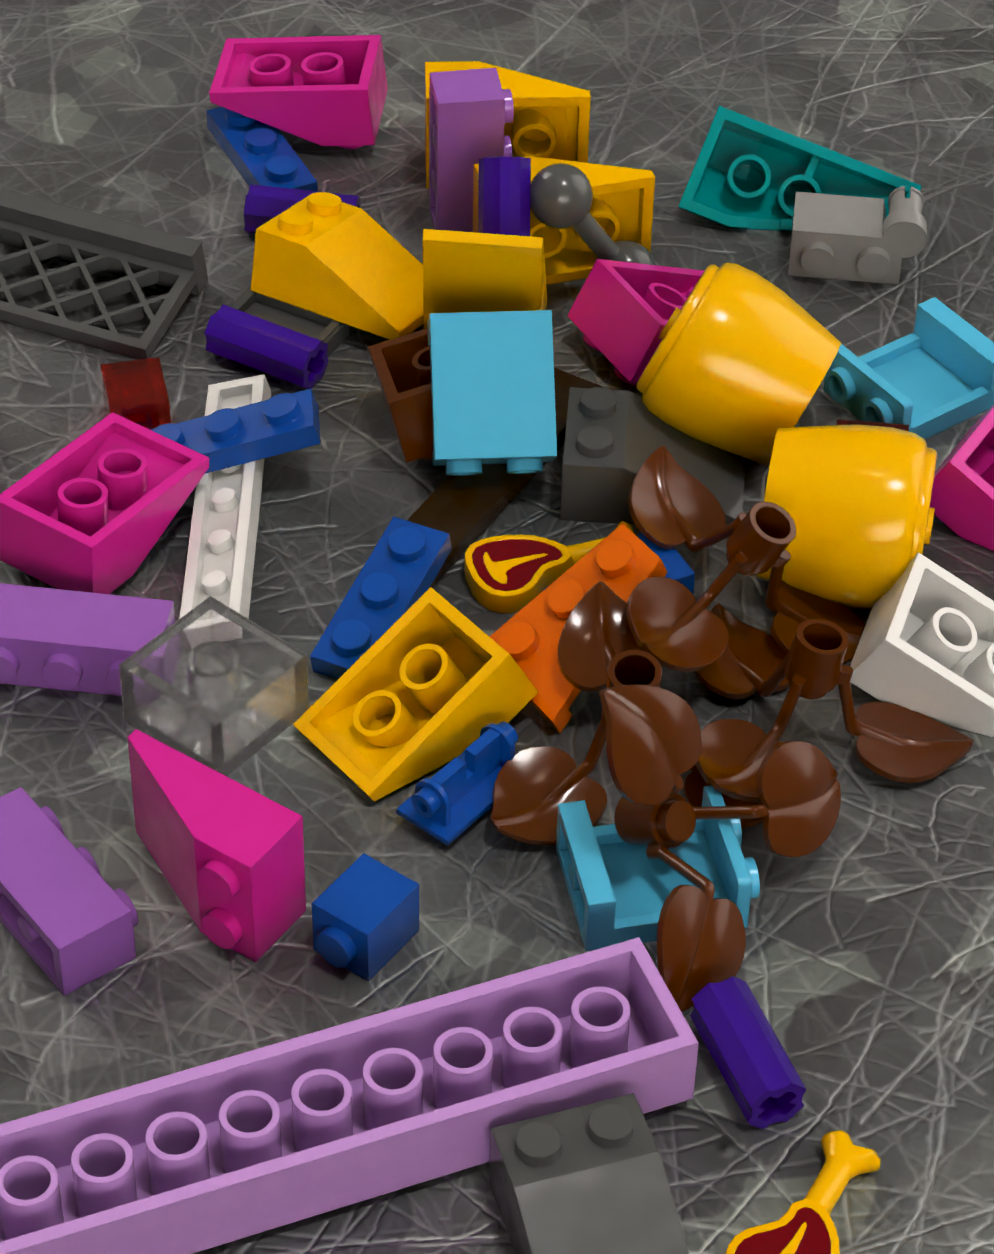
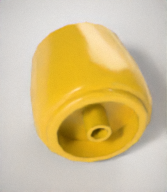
(737, 363)
(855, 505)

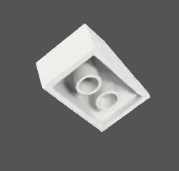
(931, 648)

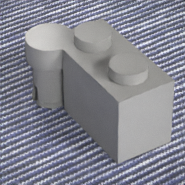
(854, 238)

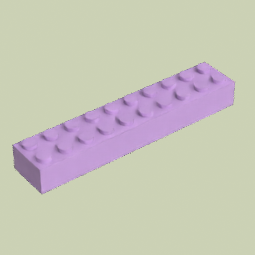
(340, 1111)

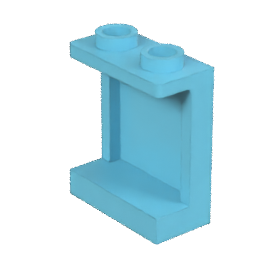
(921, 379)
(492, 390)
(622, 891)

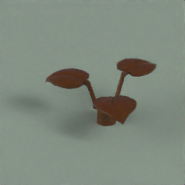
(663, 613)
(592, 655)
(890, 737)
(648, 746)

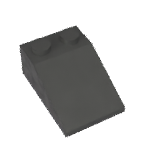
(610, 440)
(584, 1183)

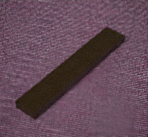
(471, 502)

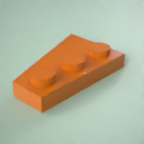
(535, 630)

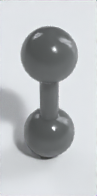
(563, 199)

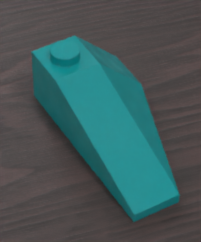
(753, 171)

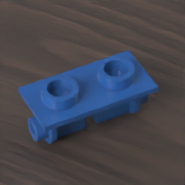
(463, 787)

